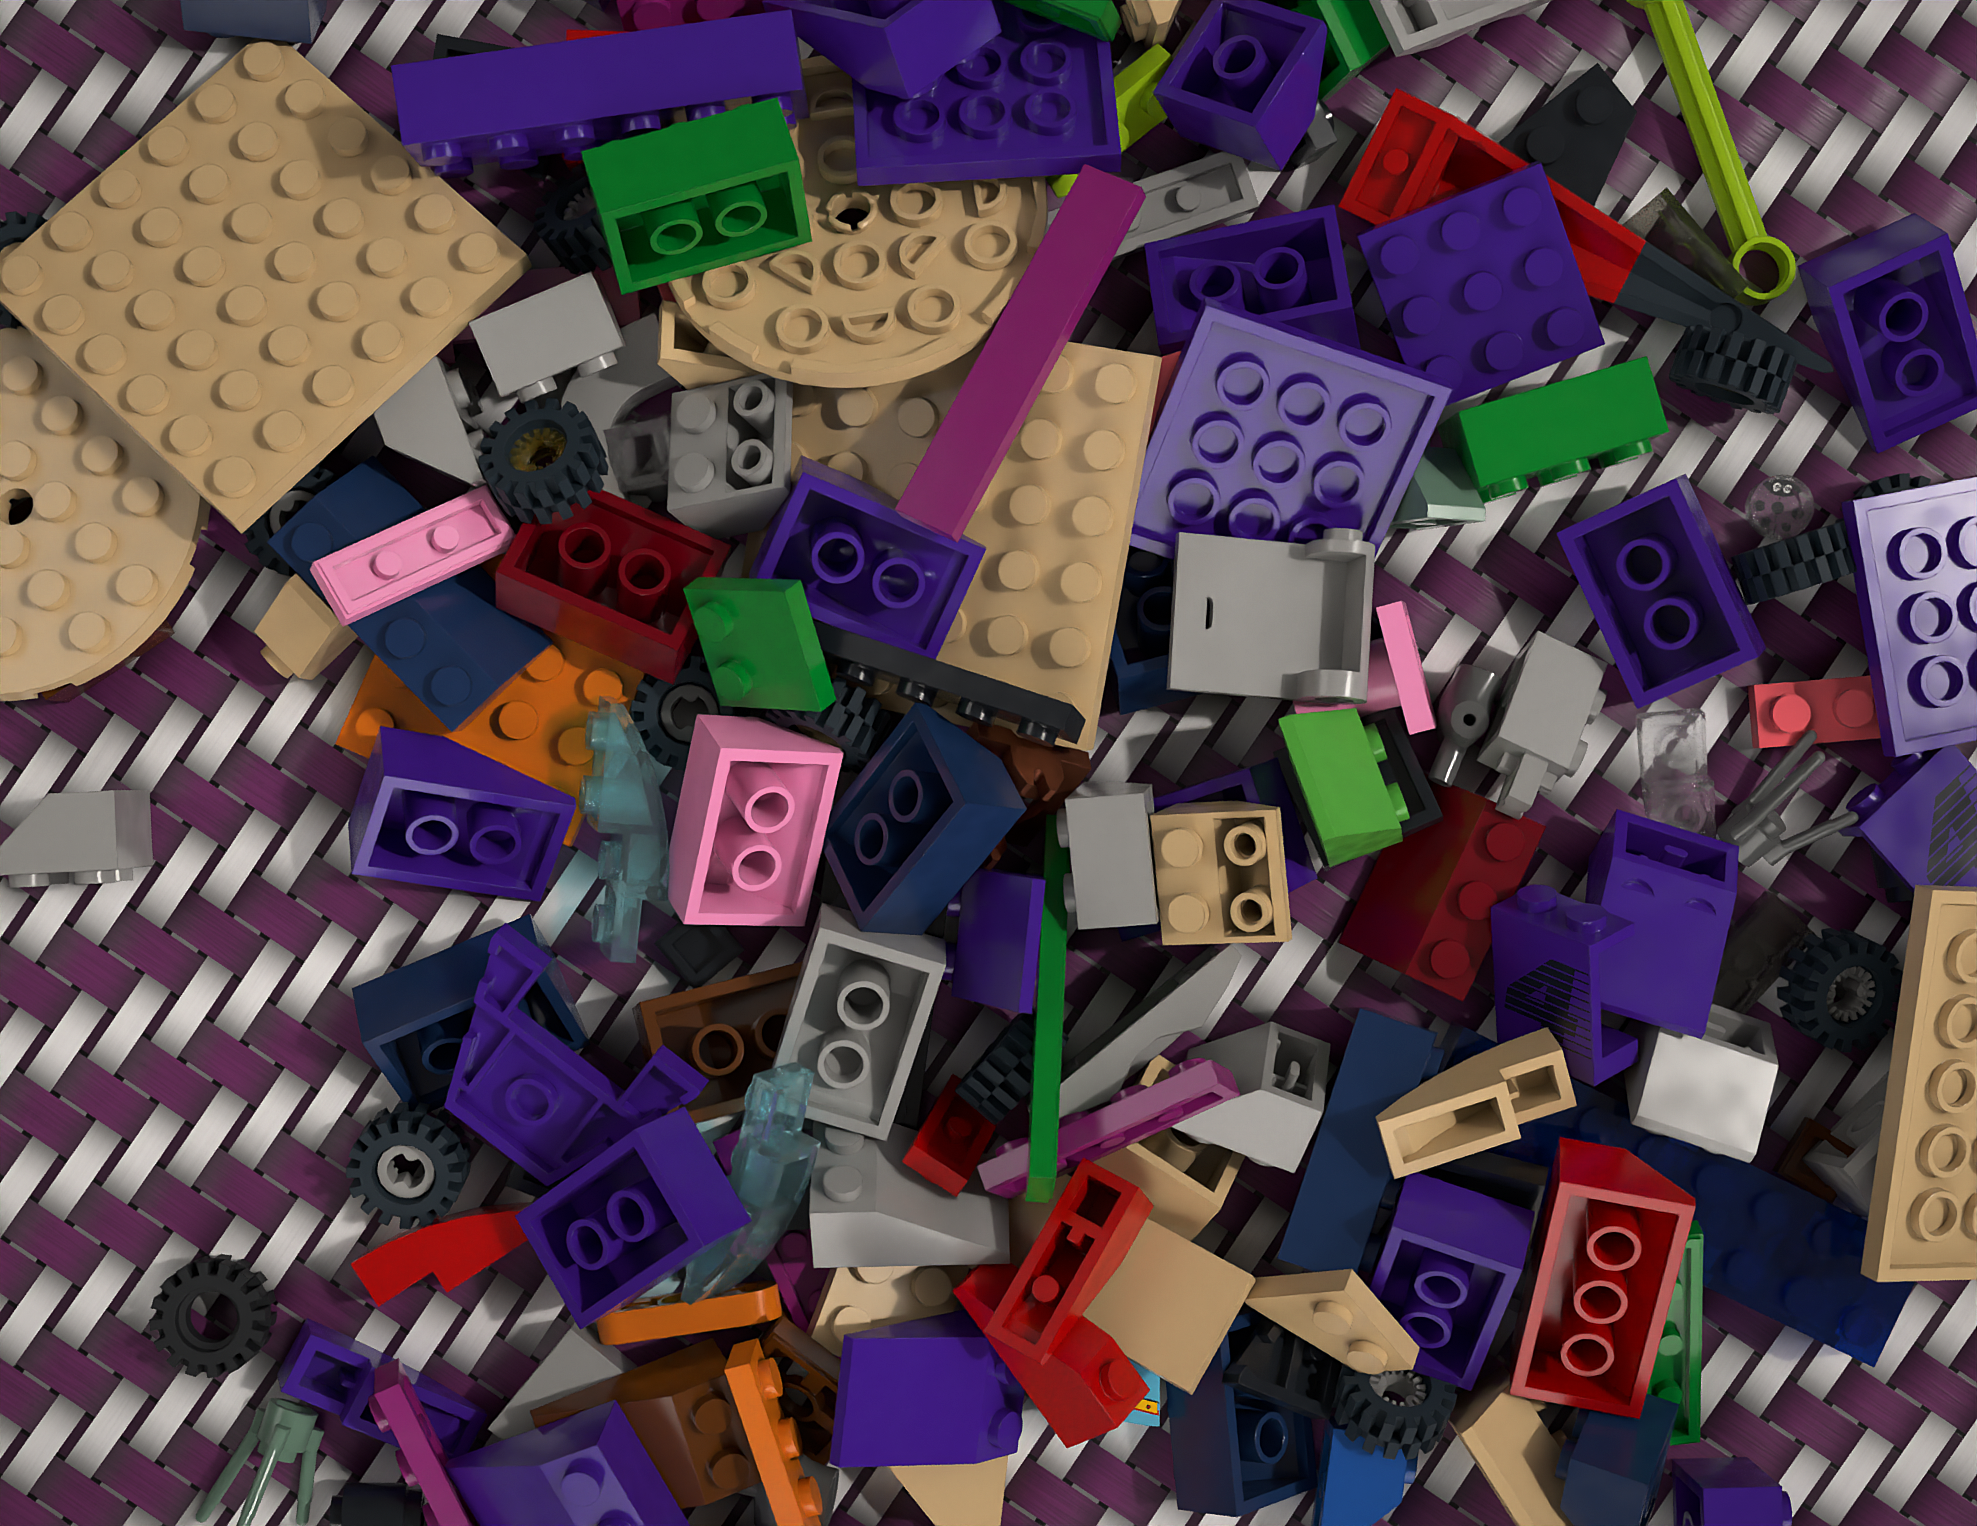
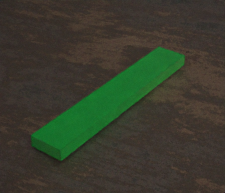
(1048, 1022)

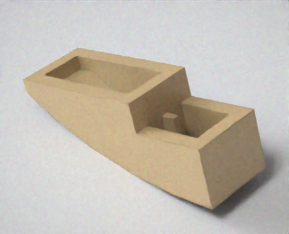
(1476, 1104)

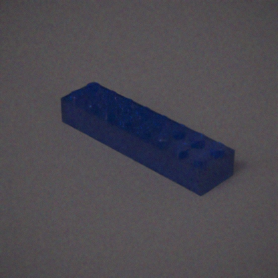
(1760, 1234)

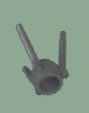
(1757, 825)

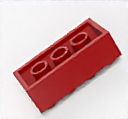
(1599, 1280)

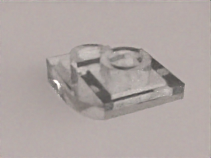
(1675, 770)

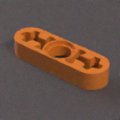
(670, 1316)

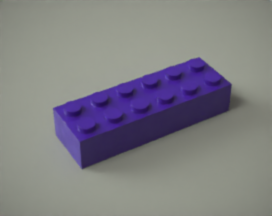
(592, 91)

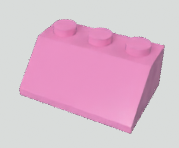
(750, 823)

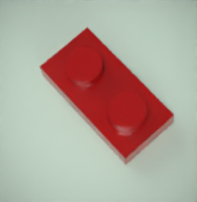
(949, 1140)

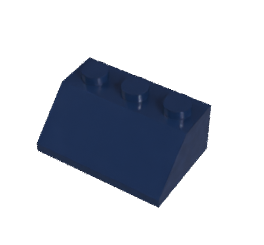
(918, 823)
(421, 1012)
(1232, 1446)

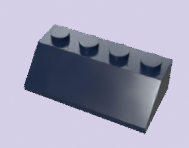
(440, 641)
(1348, 1165)

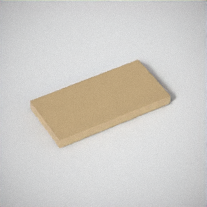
(1164, 1300)

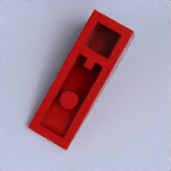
(1070, 1261)
(1083, 1384)

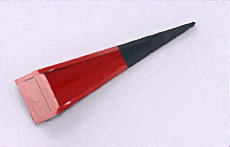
(1432, 154)

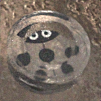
(1779, 507)

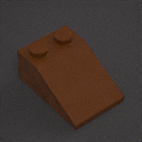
(722, 1033)
(682, 1419)

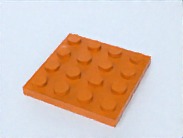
(529, 727)

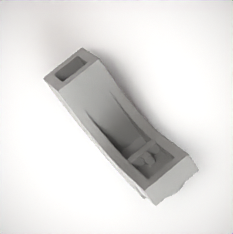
(619, 389)

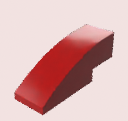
(449, 1247)

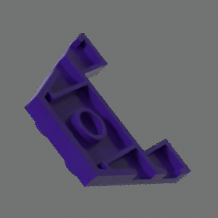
(534, 1091)

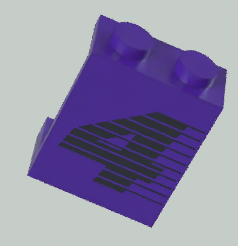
(1923, 818)
(1551, 977)

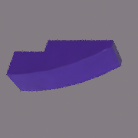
(340, 1375)

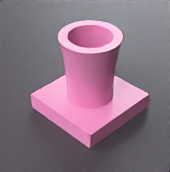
(1393, 675)

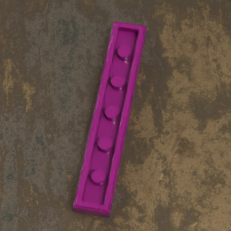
(1020, 352)

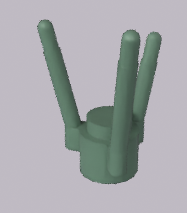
(283, 1432)

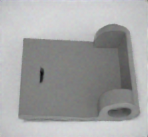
(1280, 617)

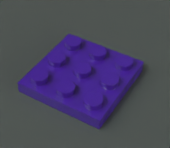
(1482, 284)

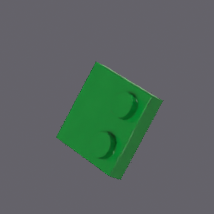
(760, 643)

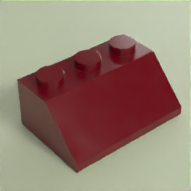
(611, 581)
(1435, 891)

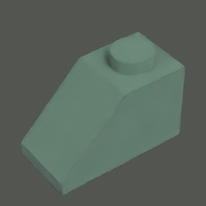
(1439, 494)

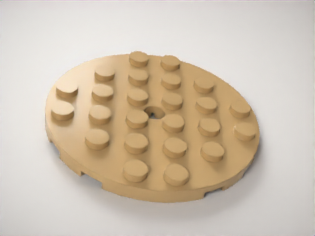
(875, 300)
(104, 532)

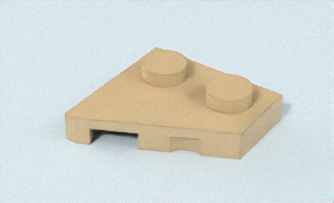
(1338, 1317)

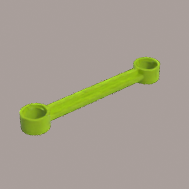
(1714, 144)

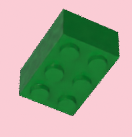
(698, 195)
(1557, 429)

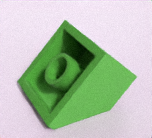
(1342, 782)

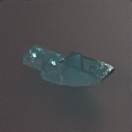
(627, 802)
(767, 1175)

